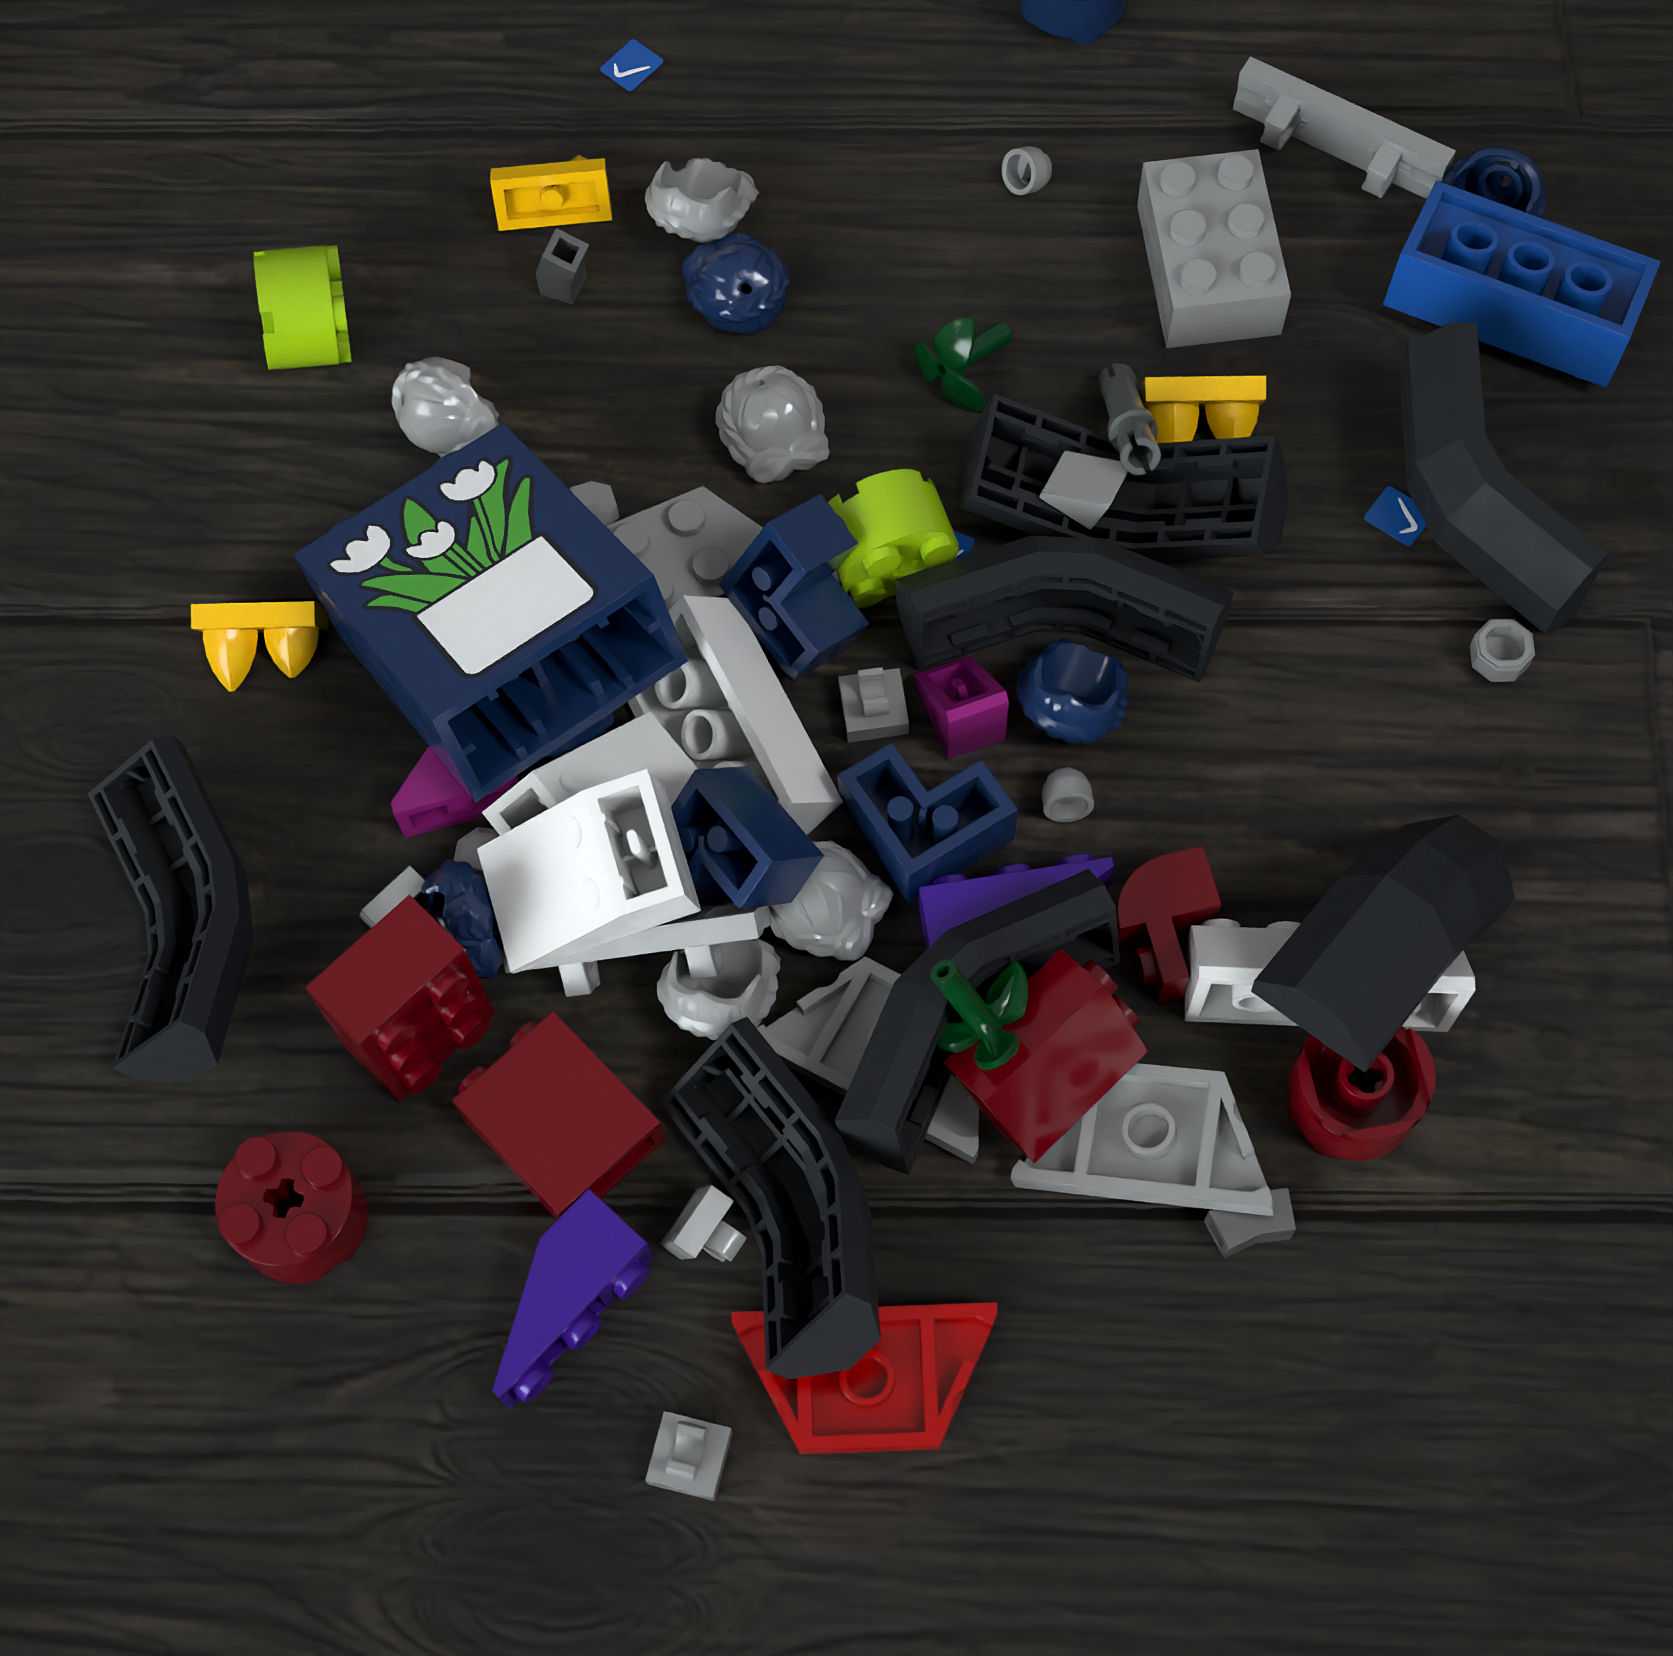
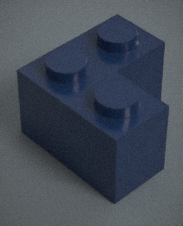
(789, 590)
(920, 831)
(741, 840)

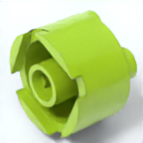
(302, 307)
(897, 530)

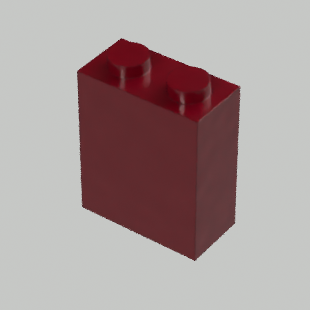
(1069, 1055)
(558, 1116)

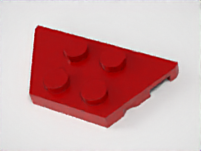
(894, 1395)

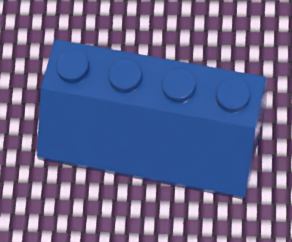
(1522, 282)

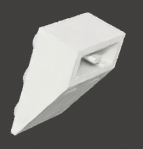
(620, 752)
(588, 872)

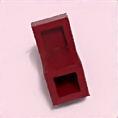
(1158, 906)

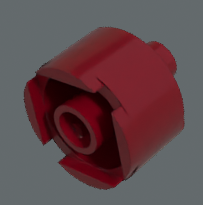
(1353, 1123)
(273, 1174)

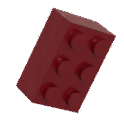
(404, 999)

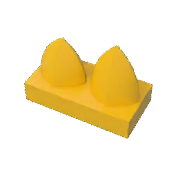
(551, 194)
(1228, 401)
(233, 630)

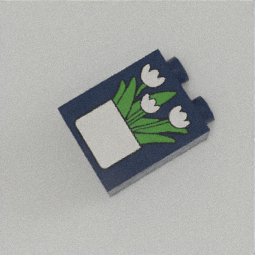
(493, 609)

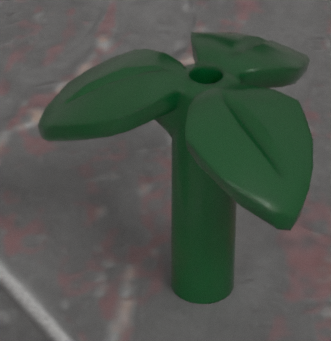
(956, 350)
(979, 1020)

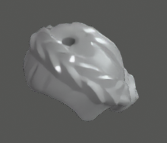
(700, 200)
(440, 406)
(772, 423)
(834, 907)
(739, 991)

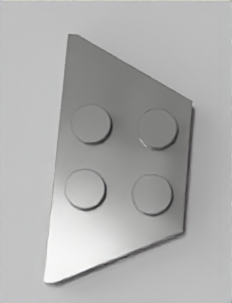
(688, 542)
(829, 1036)
(1158, 1140)

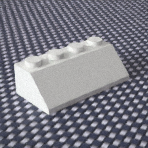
(734, 712)
(1228, 959)

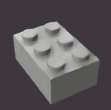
(1213, 248)

